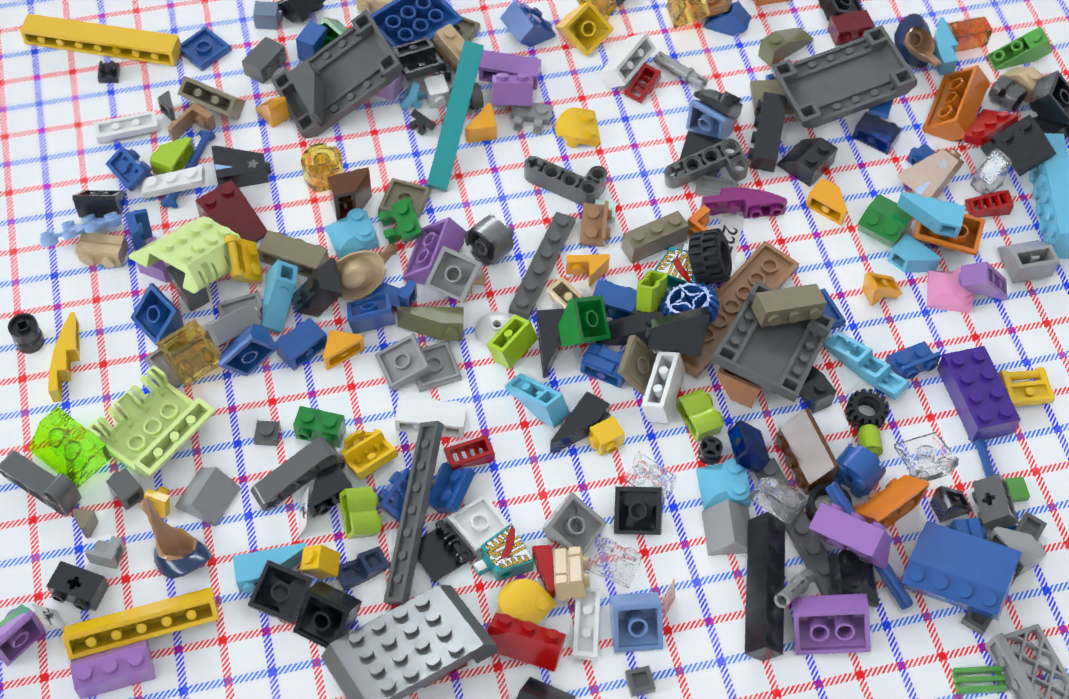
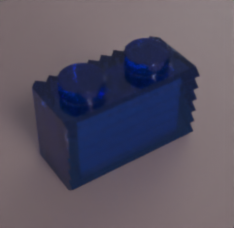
(877, 133)
(748, 446)

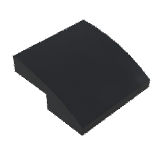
(418, 58)
(696, 142)

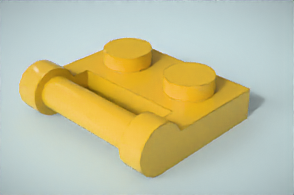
(243, 260)
(1028, 392)

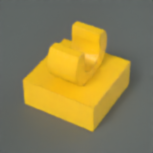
(160, 500)

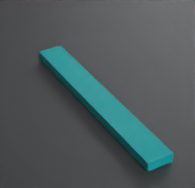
(455, 116)

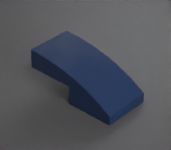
(363, 568)

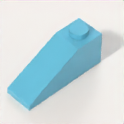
(539, 399)
(250, 565)

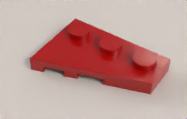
(988, 125)

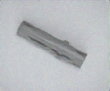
(687, 74)
(789, 593)

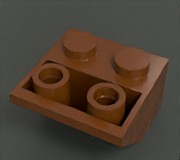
(349, 191)

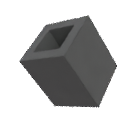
(125, 488)

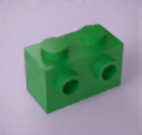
(317, 423)

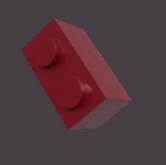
(849, 26)

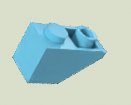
(913, 256)

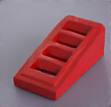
(646, 70)
(1002, 200)
(474, 444)
(543, 560)

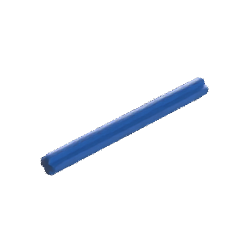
(888, 575)

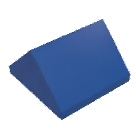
(370, 313)
(156, 315)

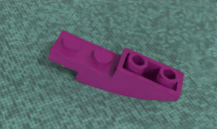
(750, 202)

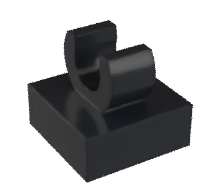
(108, 72)
(421, 120)

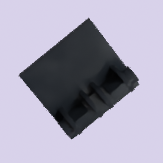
(442, 551)

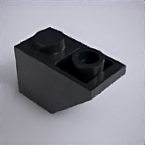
(327, 490)

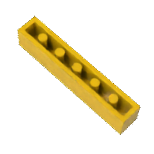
(140, 623)

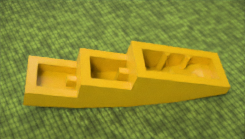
(65, 351)

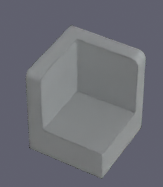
(107, 553)

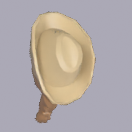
(363, 271)

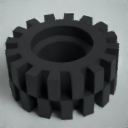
(869, 399)

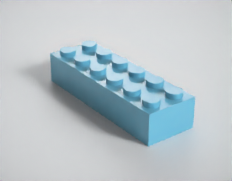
(1051, 194)

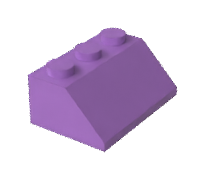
(427, 248)
(852, 533)
(831, 624)
(112, 669)

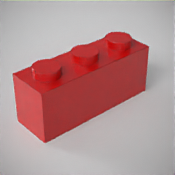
(526, 641)

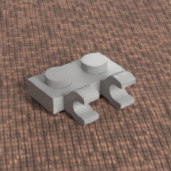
(538, 114)

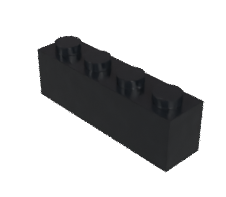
(768, 132)

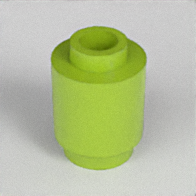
(870, 438)

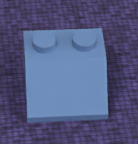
(708, 120)
(636, 622)

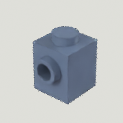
(267, 15)

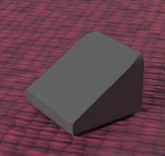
(166, 105)

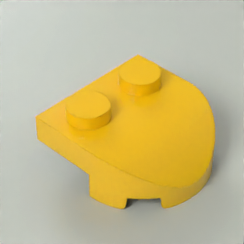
(578, 127)
(367, 452)
(525, 600)

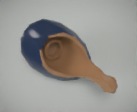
(915, 41)
(175, 550)

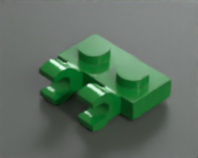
(407, 221)

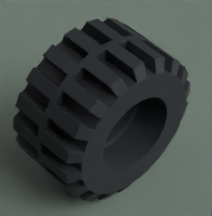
(710, 256)

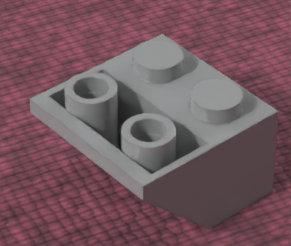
(1029, 260)

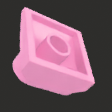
(946, 292)

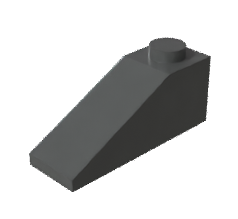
(310, 88)

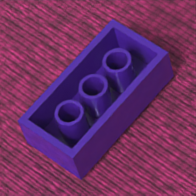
(978, 394)

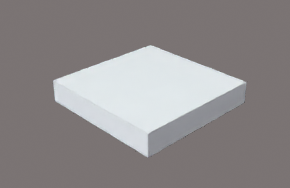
(477, 522)

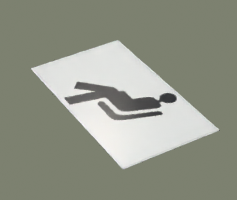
(303, 512)
(48, 616)

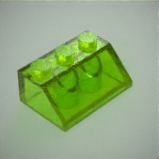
(68, 447)

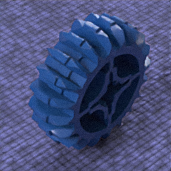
(690, 297)

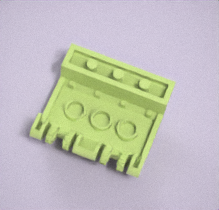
(193, 248)
(151, 425)

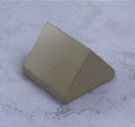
(86, 520)

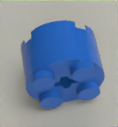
(858, 470)

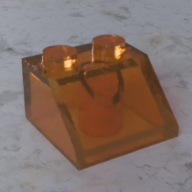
(970, 32)

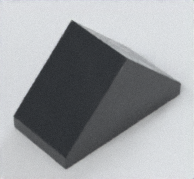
(949, 503)

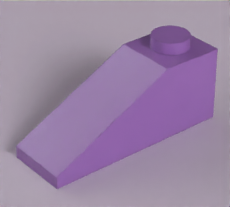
(983, 280)

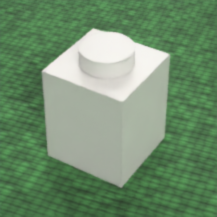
(436, 91)

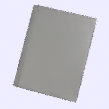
(208, 495)
(726, 528)

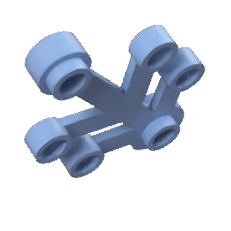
(71, 229)

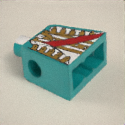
(677, 266)
(504, 556)

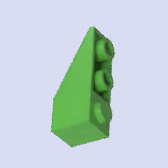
(1022, 50)

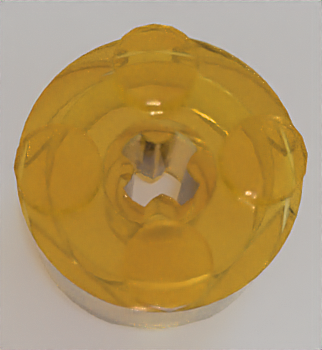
(319, 163)

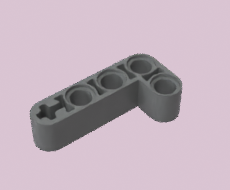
(705, 167)
(565, 182)
(295, 473)
(56, 492)

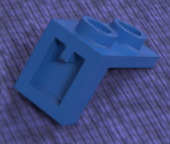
(399, 297)

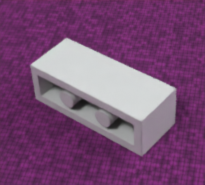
(627, 60)
(663, 387)
(413, 411)

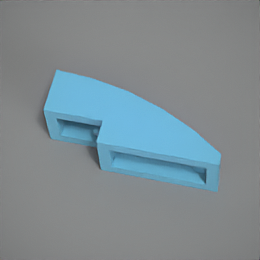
(945, 48)

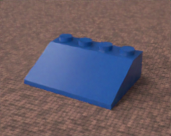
(414, 19)
(961, 570)

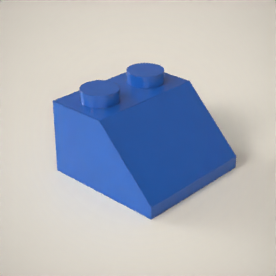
(248, 350)

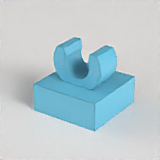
(412, 96)

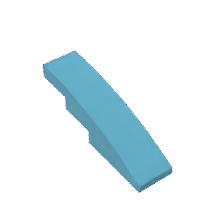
(868, 367)

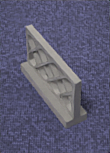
(1017, 680)

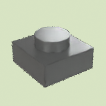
(267, 433)
(640, 681)

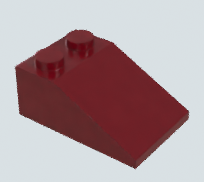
(232, 210)

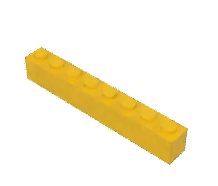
(101, 39)

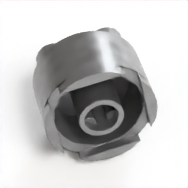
(490, 240)

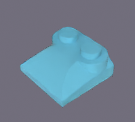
(352, 233)
(723, 483)

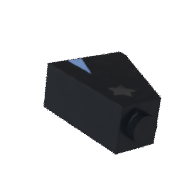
(240, 166)

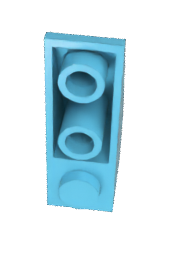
(937, 215)
(278, 295)

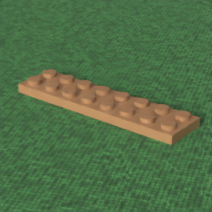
(765, 266)

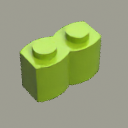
(650, 291)
(700, 414)
(360, 512)

